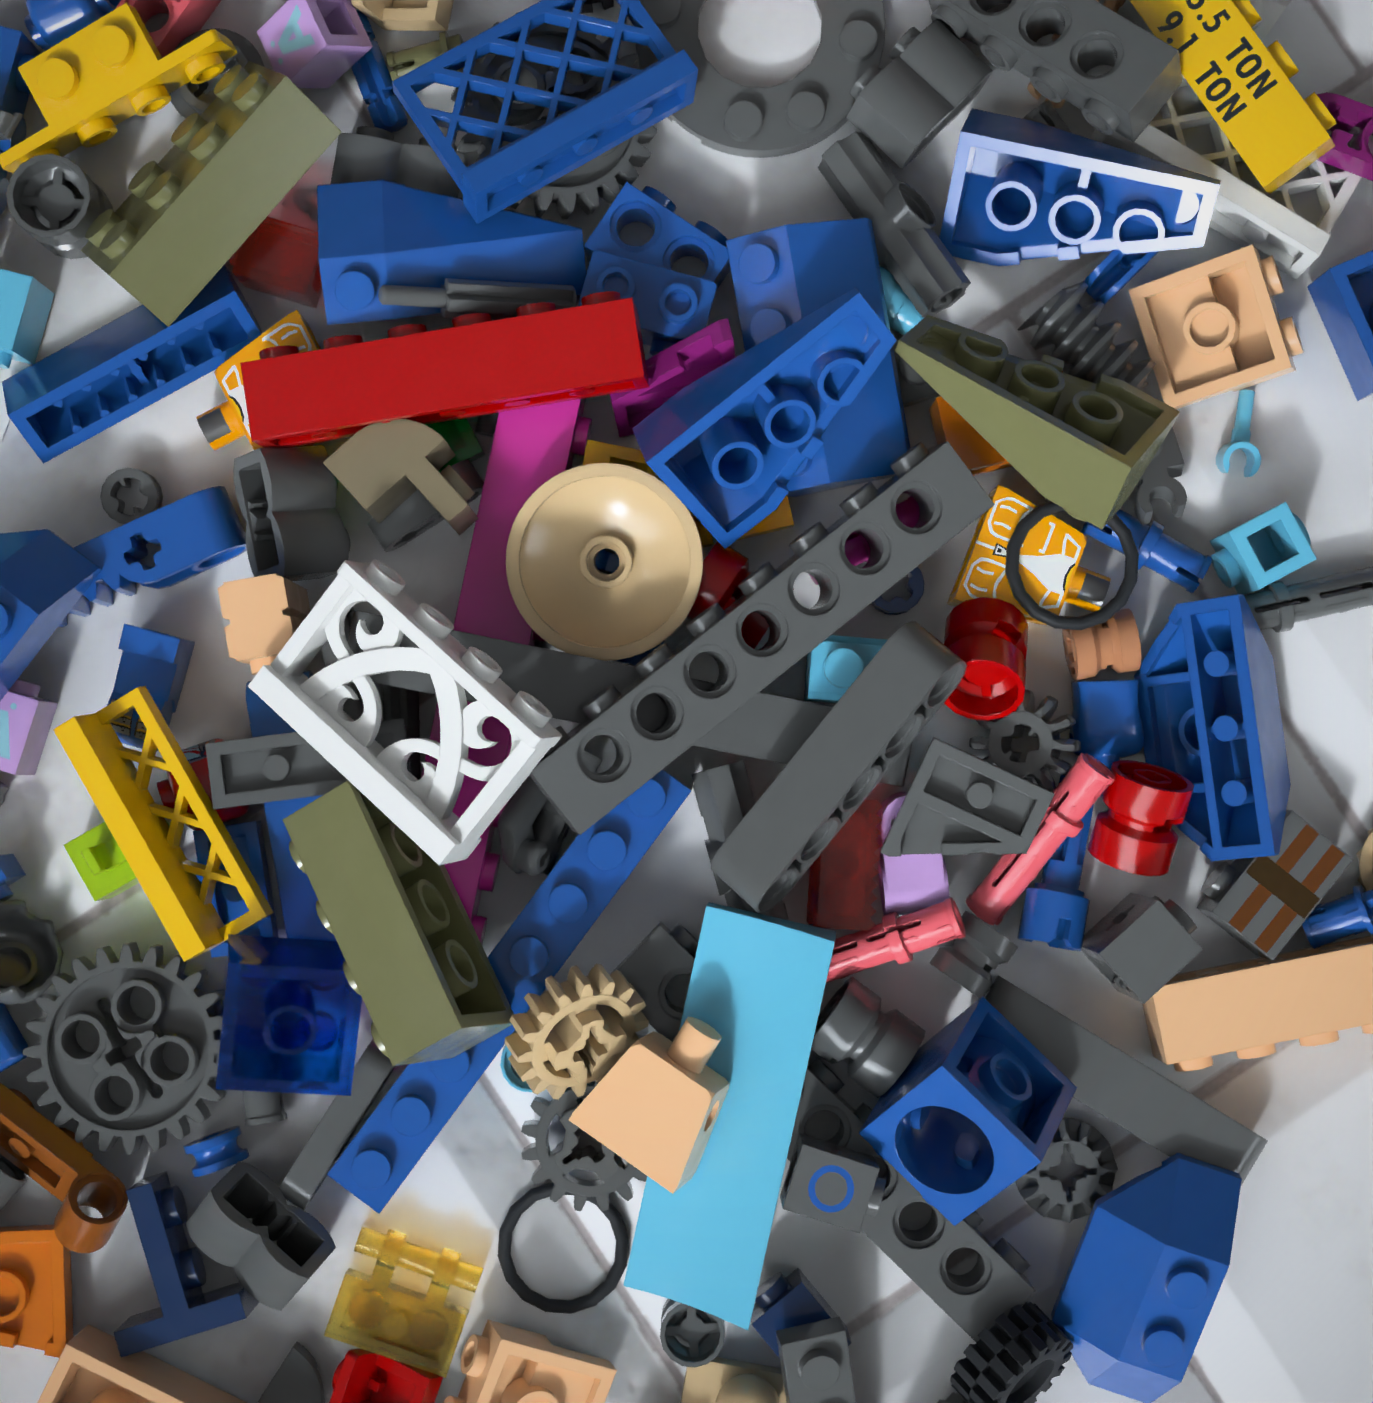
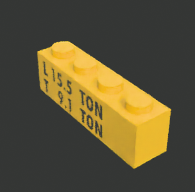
(1244, 84)

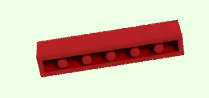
(446, 372)

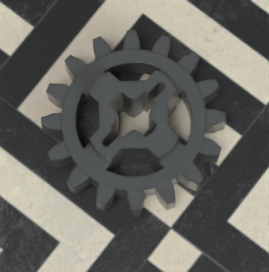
(560, 1161)

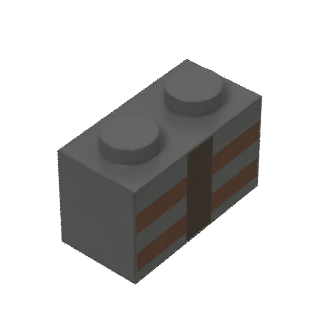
(1271, 896)

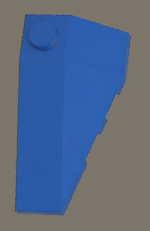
(1052, 193)
(413, 237)
(752, 422)

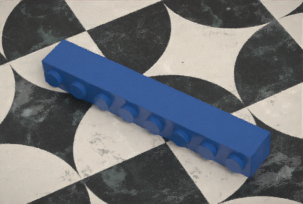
(522, 960)

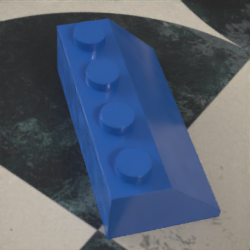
(789, 275)

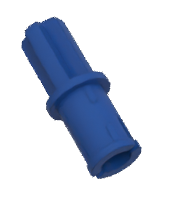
(1340, 918)

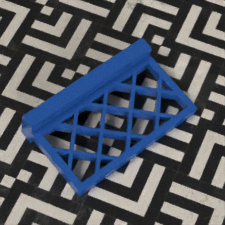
(563, 141)

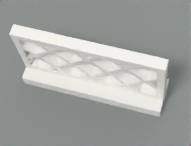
(1241, 211)

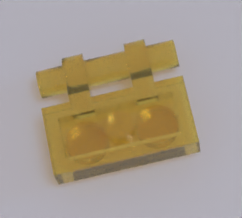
(396, 1319)

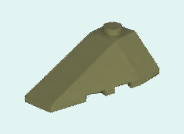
(1062, 433)

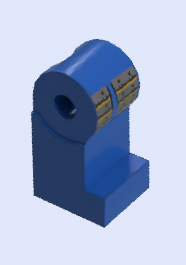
(153, 662)

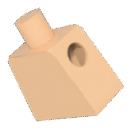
(659, 1104)

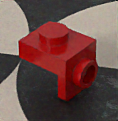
(378, 1379)

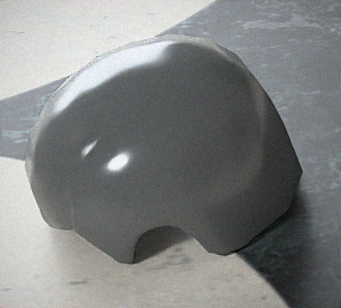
(27, 954)

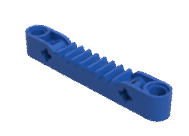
(193, 538)

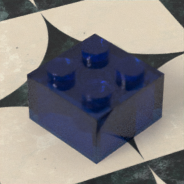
(286, 1017)

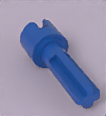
(1056, 907)

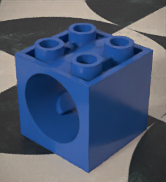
(969, 1112)

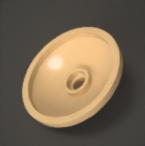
(556, 573)

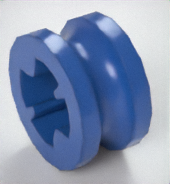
(216, 1151)

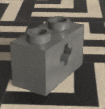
(1141, 945)

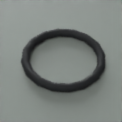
(1069, 622)
(539, 1300)

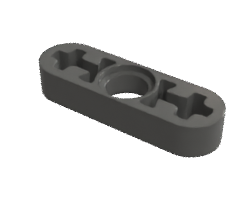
(336, 1128)

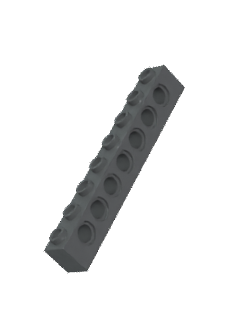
(947, 504)
(922, 1254)

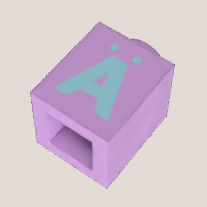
(314, 41)
(23, 727)

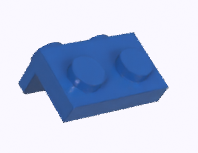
(667, 301)

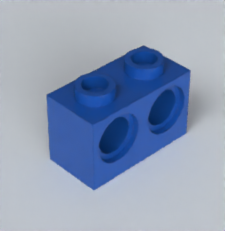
(671, 237)

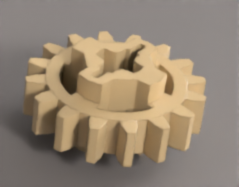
(575, 1030)

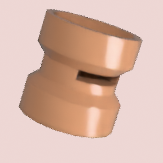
(1105, 644)

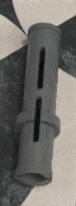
(1309, 599)

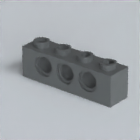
(1091, 35)

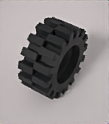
(1013, 1358)

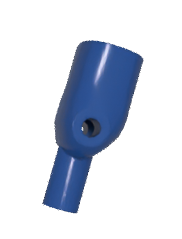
(1107, 719)

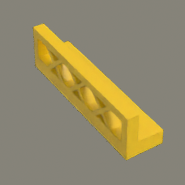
(145, 836)

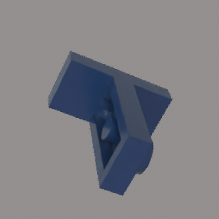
(176, 1274)

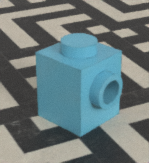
(1262, 550)

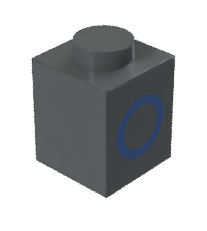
(832, 1184)

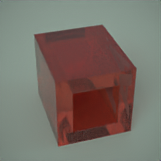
(280, 262)

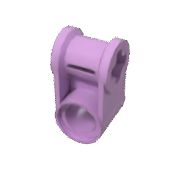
(910, 880)

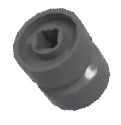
(55, 203)
(870, 1041)

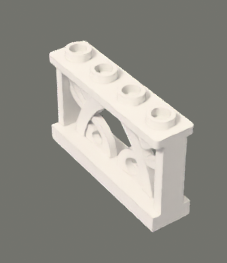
(316, 710)

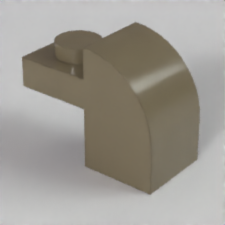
(392, 461)

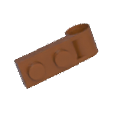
(64, 1170)

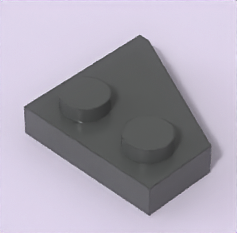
(966, 808)

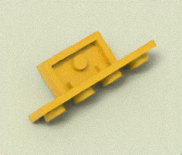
(107, 77)

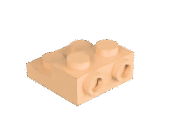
(1216, 327)
(526, 1368)

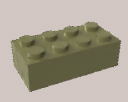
(209, 189)
(398, 930)

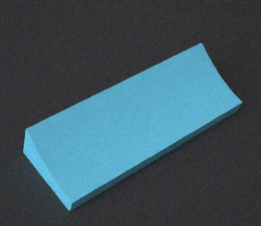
(763, 993)

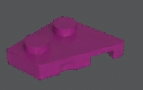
(672, 371)

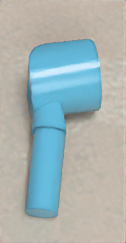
(1241, 437)

